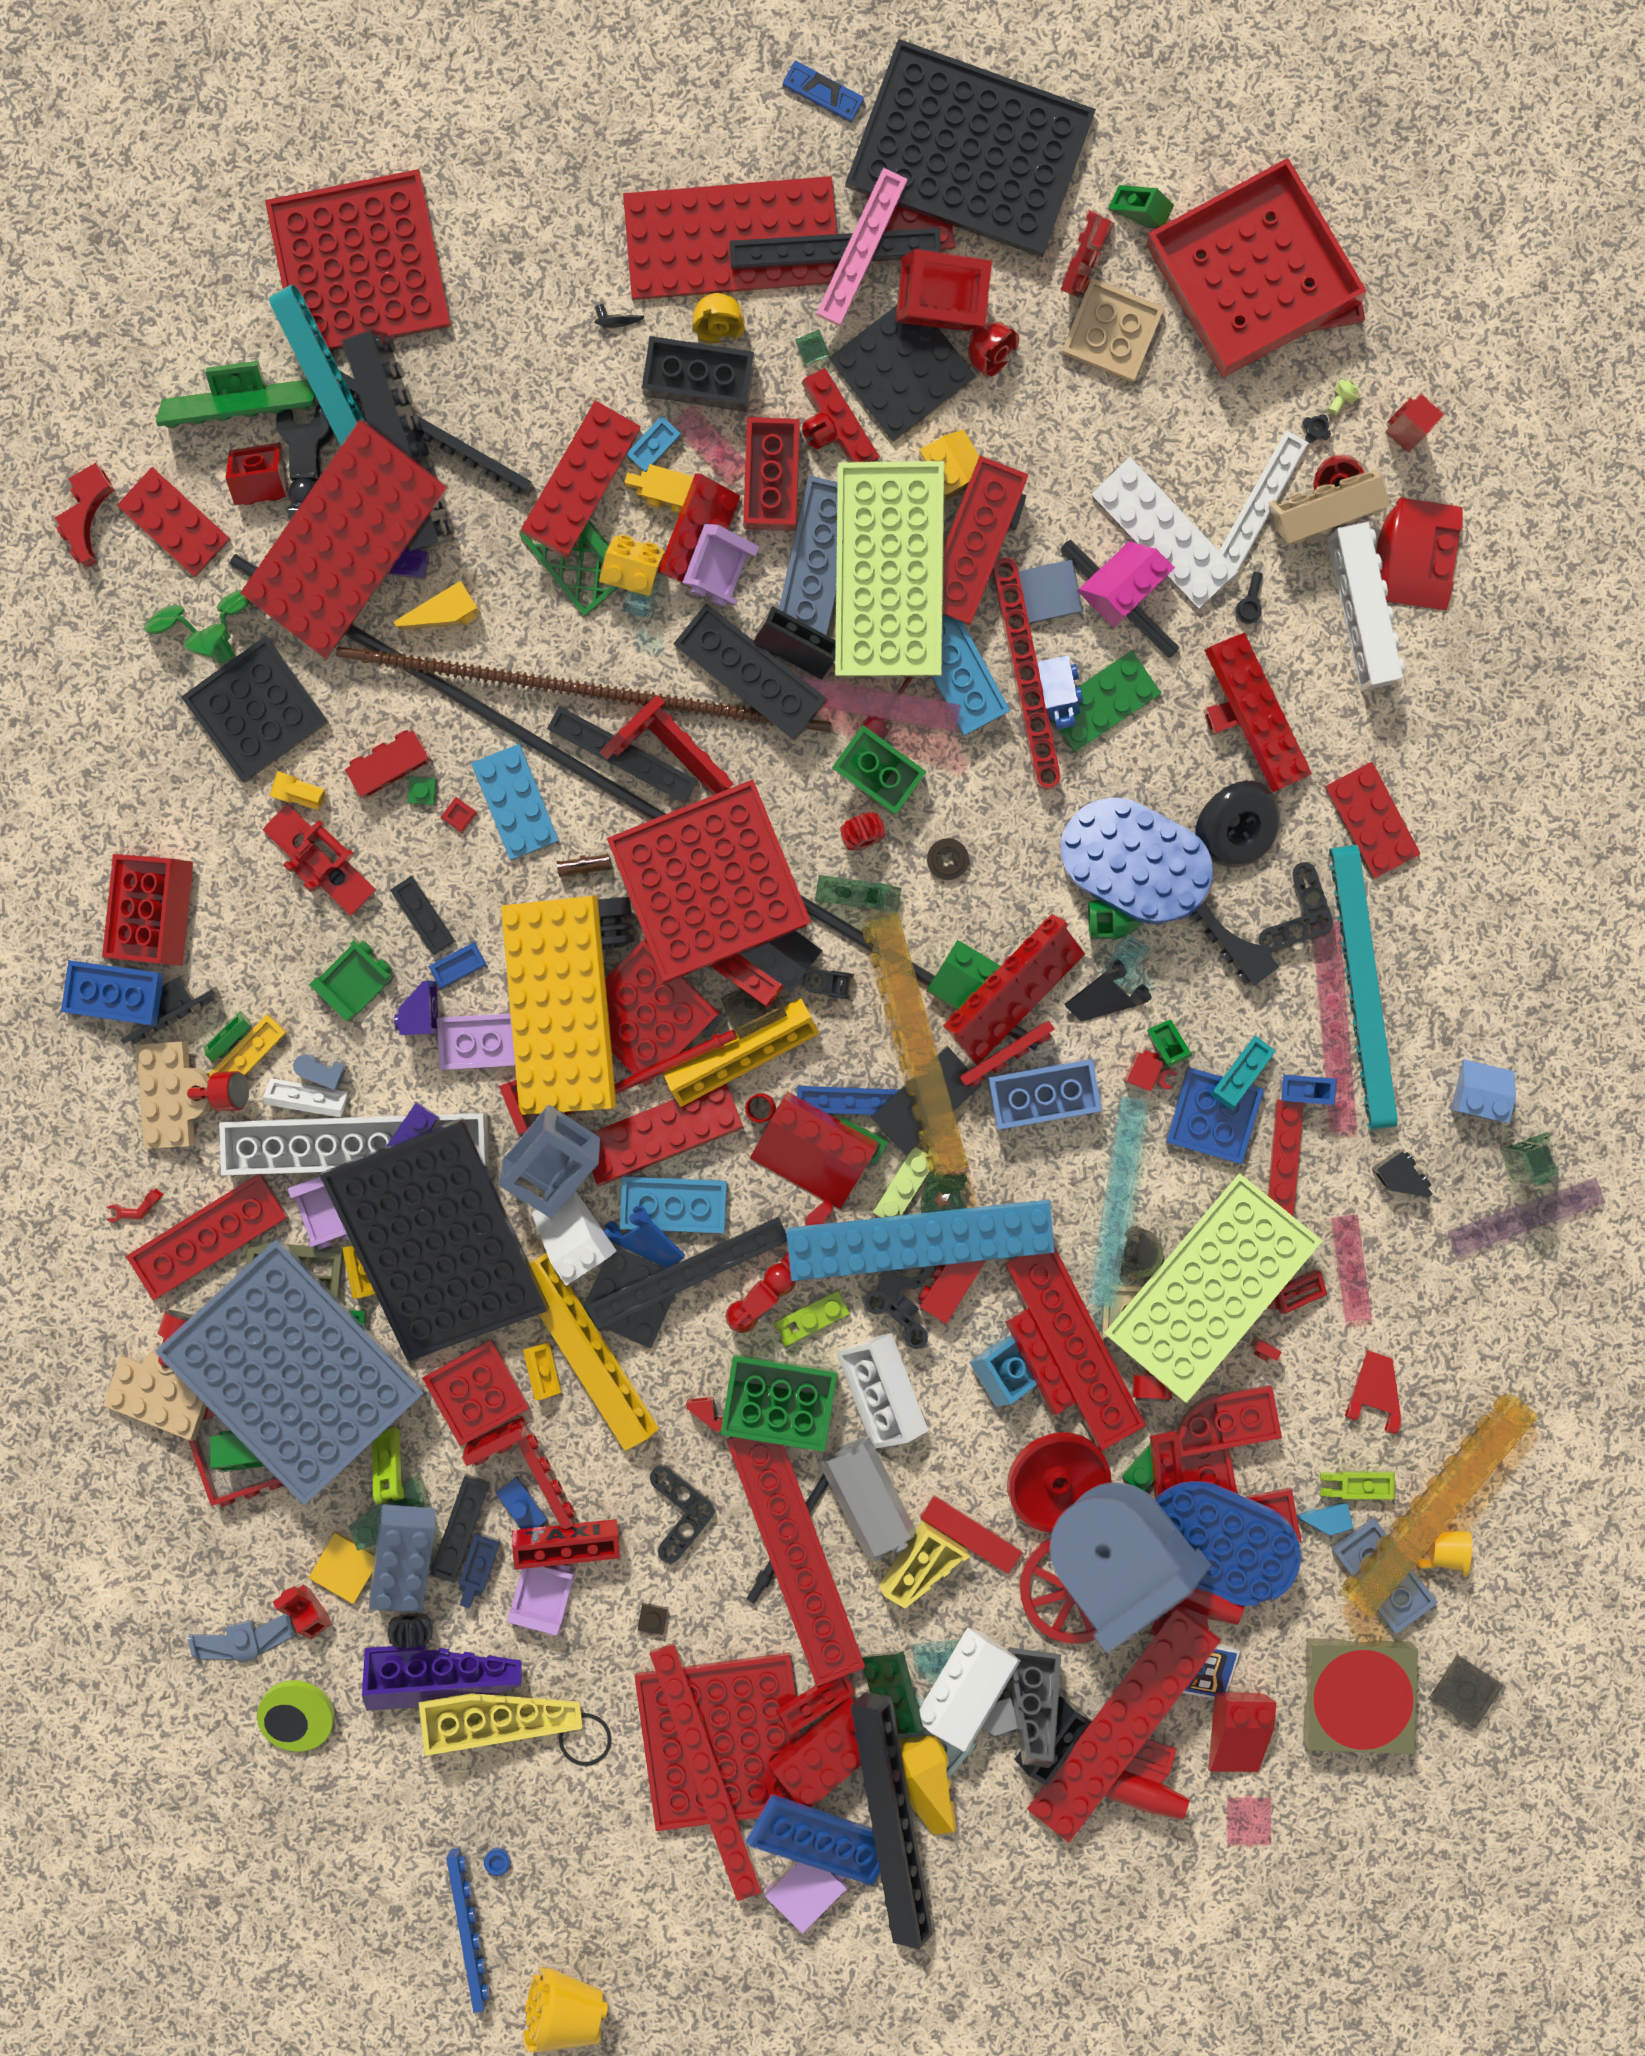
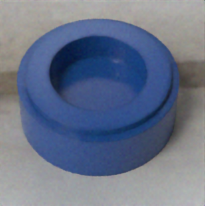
(497, 1861)

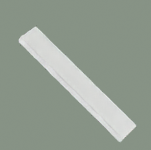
(1256, 507)

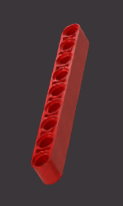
(1028, 661)

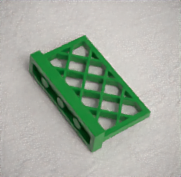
(598, 546)

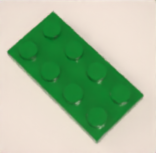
(1110, 699)

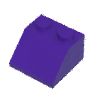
(419, 1011)

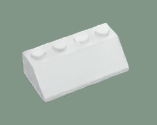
(882, 1391)
(967, 1689)

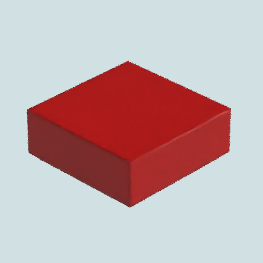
(459, 814)

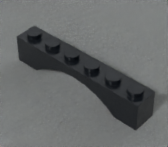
(1250, 959)

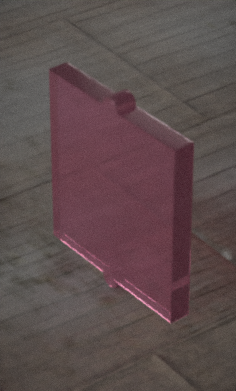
(1248, 1820)

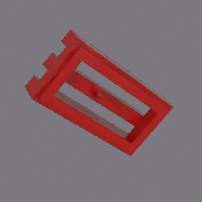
(1319, 1282)

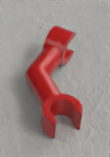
(126, 1213)

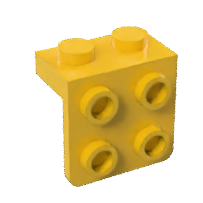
(631, 564)

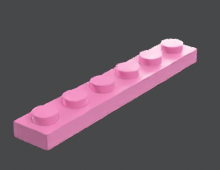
(861, 247)

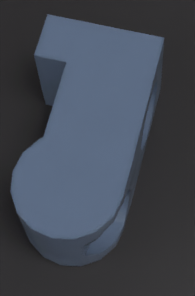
(310, 1068)

